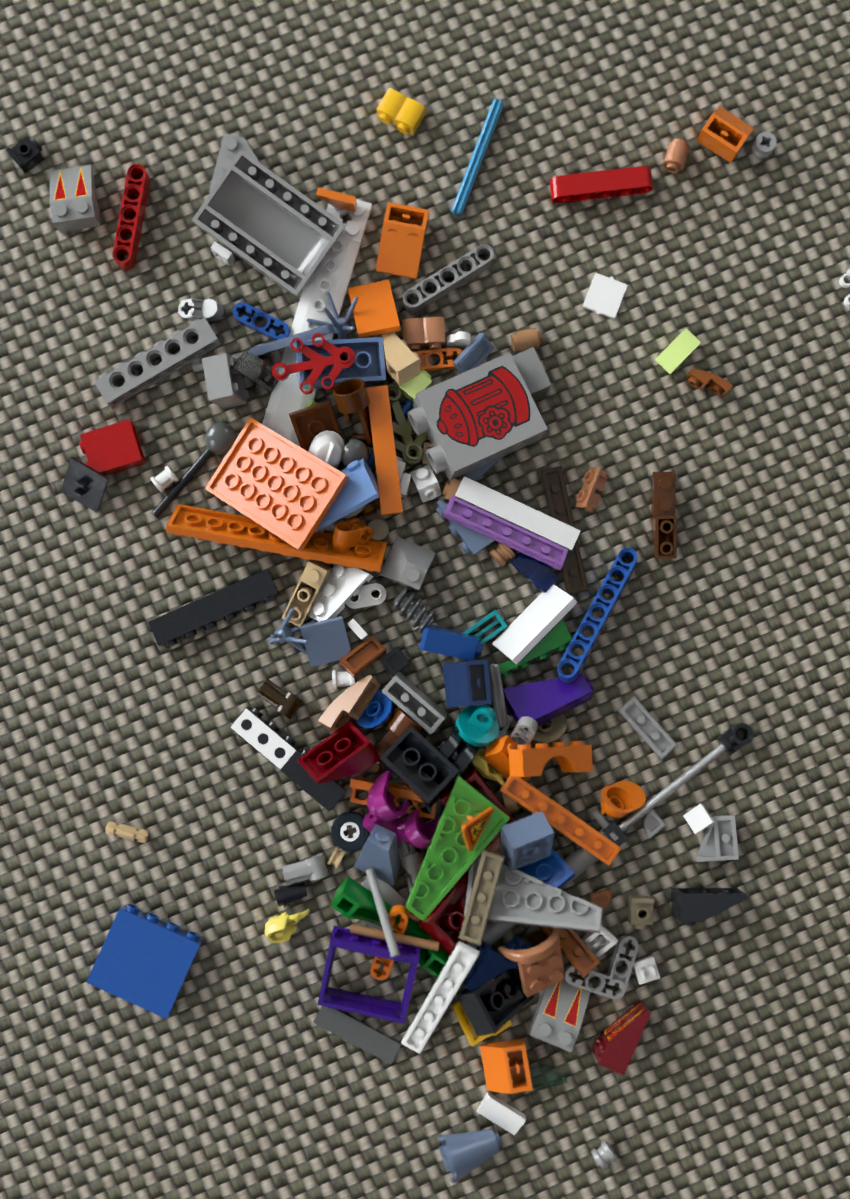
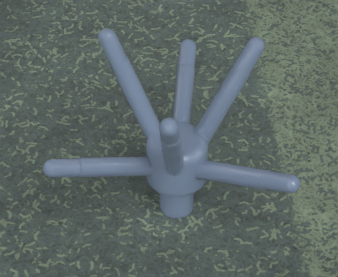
(340, 324)
(284, 634)

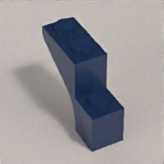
(492, 963)

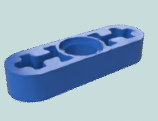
(244, 320)

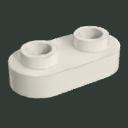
(365, 597)

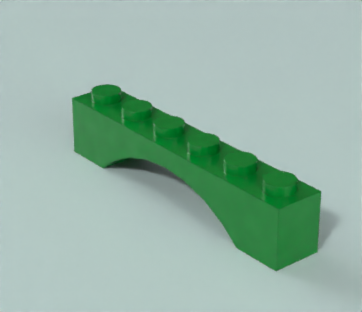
(556, 638)
(358, 903)

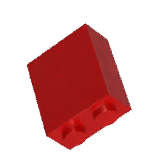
(113, 448)

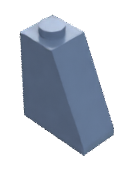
(382, 854)

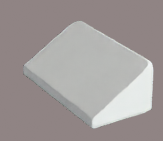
(501, 1113)

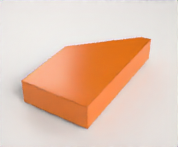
(338, 199)

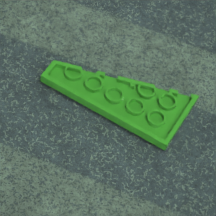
(447, 854)

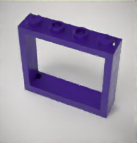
(361, 1003)

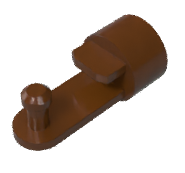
(351, 398)
(398, 725)

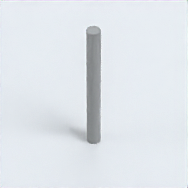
(382, 912)

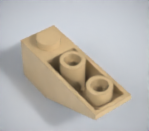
(400, 360)
(307, 591)

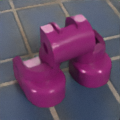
(384, 813)

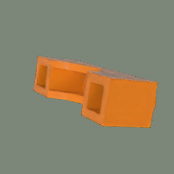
(531, 761)

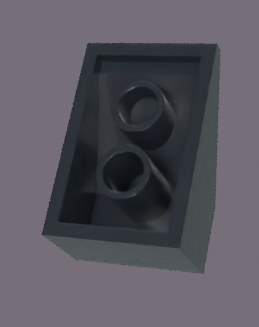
(700, 904)
(494, 1002)

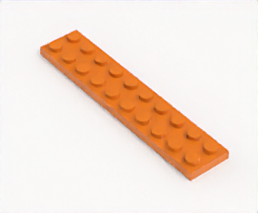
(246, 533)

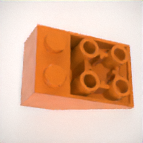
(402, 240)

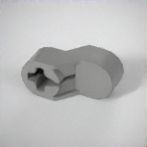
(198, 309)

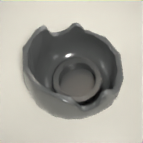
(220, 437)
(354, 451)

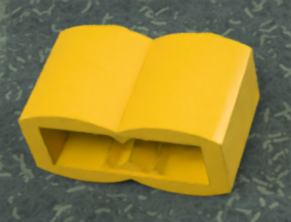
(401, 112)

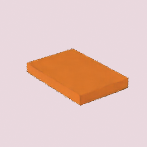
(375, 309)

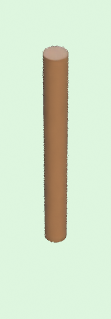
(400, 938)

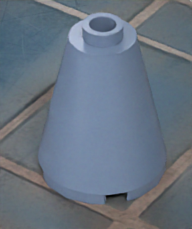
(467, 1151)

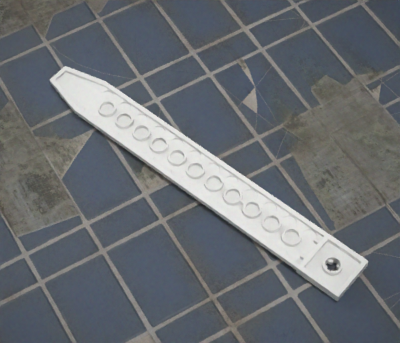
(330, 276)

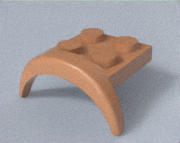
(538, 965)

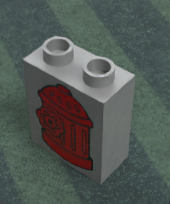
(477, 417)

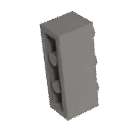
(414, 702)

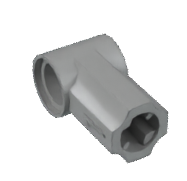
(311, 868)

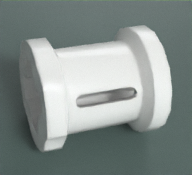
(164, 479)
(342, 679)

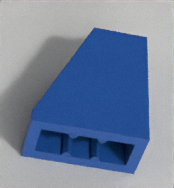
(450, 643)

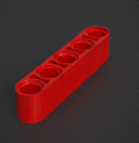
(601, 184)
(131, 207)

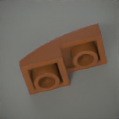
(699, 379)

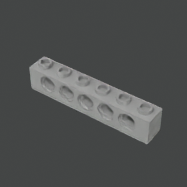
(153, 373)

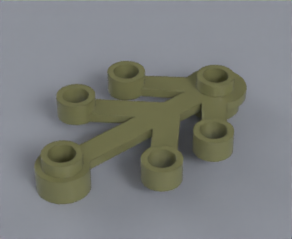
(404, 430)

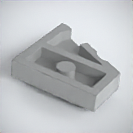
(719, 840)

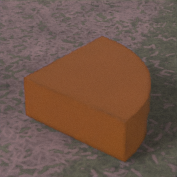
(601, 898)

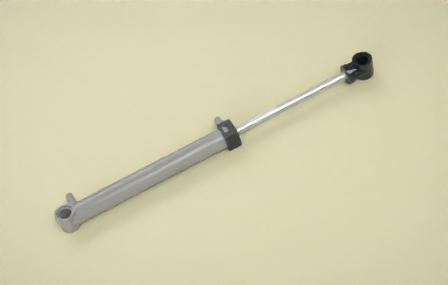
(581, 859)

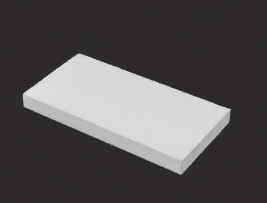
(534, 623)

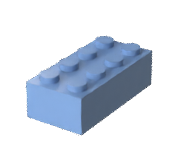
(368, 363)

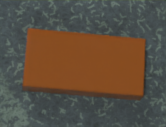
(362, 656)

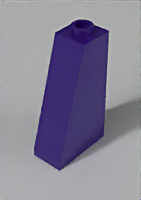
(547, 698)

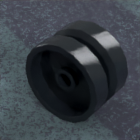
(457, 757)

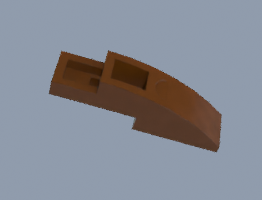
(663, 515)

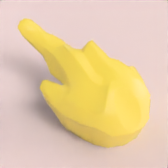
(485, 768)
(281, 927)

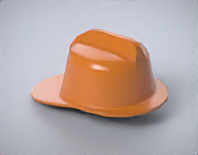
(621, 799)

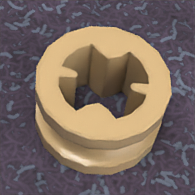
(336, 857)

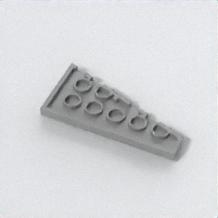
(532, 902)

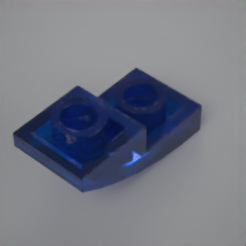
(535, 571)

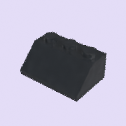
(419, 766)

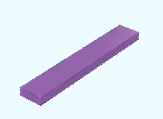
(505, 532)

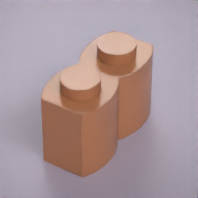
(424, 333)

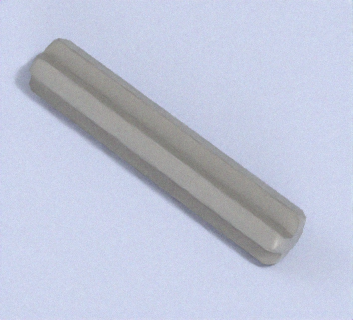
(497, 695)

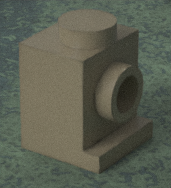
(638, 903)

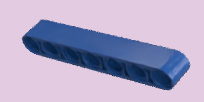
(596, 625)

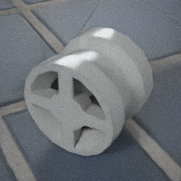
(764, 150)
(604, 1155)

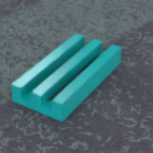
(476, 625)

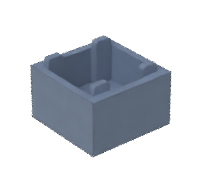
(526, 840)

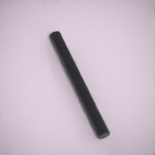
(182, 483)

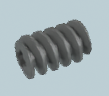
(413, 610)

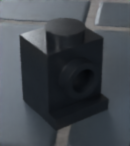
(26, 154)

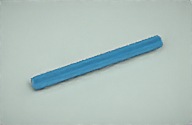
(477, 157)

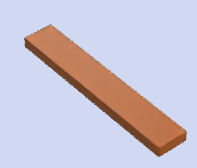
(384, 450)
(561, 819)

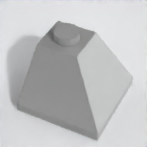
(407, 564)

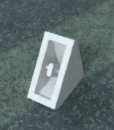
(599, 942)

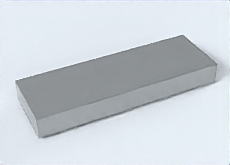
(647, 727)

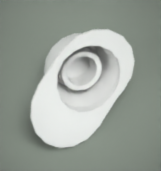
(328, 447)

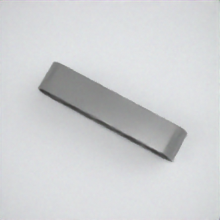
(453, 270)

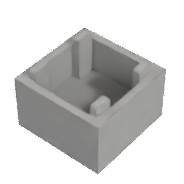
(223, 382)

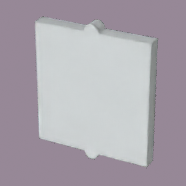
(604, 295)

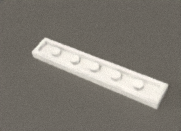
(517, 513)
(440, 997)

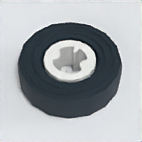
(340, 825)

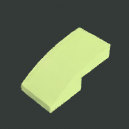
(678, 351)

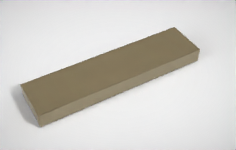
(482, 897)

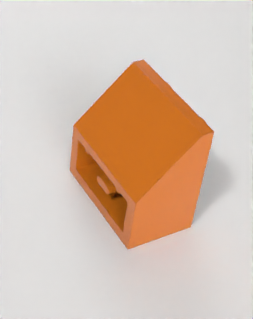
(724, 134)
(506, 1066)

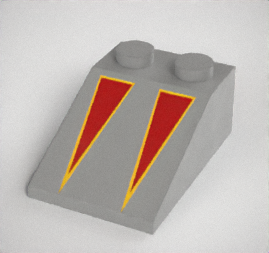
(73, 199)
(559, 1014)

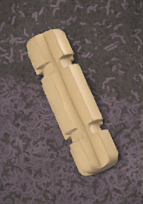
(127, 832)

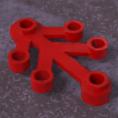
(316, 363)

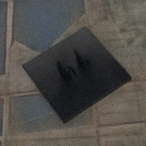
(84, 484)

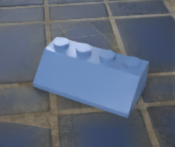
(357, 492)

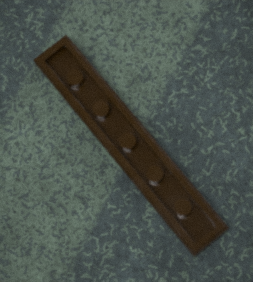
(560, 509)

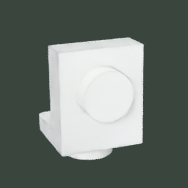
(426, 483)

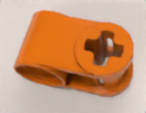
(350, 534)

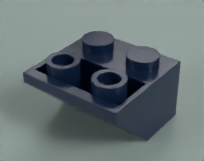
(467, 683)

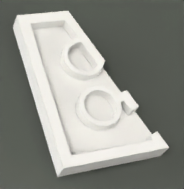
(337, 590)

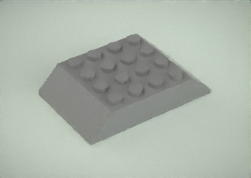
(268, 223)

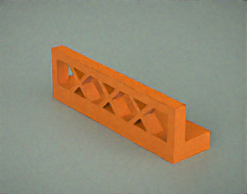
(396, 790)

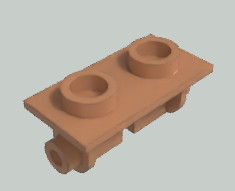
(594, 480)

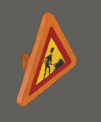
(474, 827)

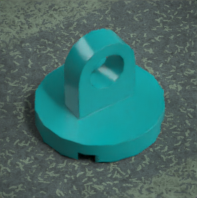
(478, 725)

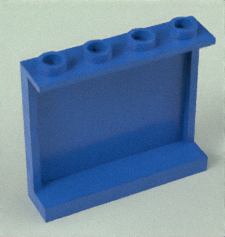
(144, 960)

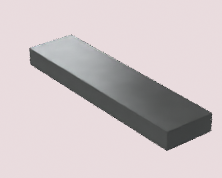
(358, 1033)

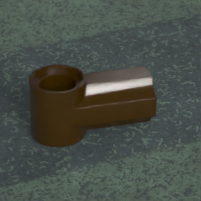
(283, 700)

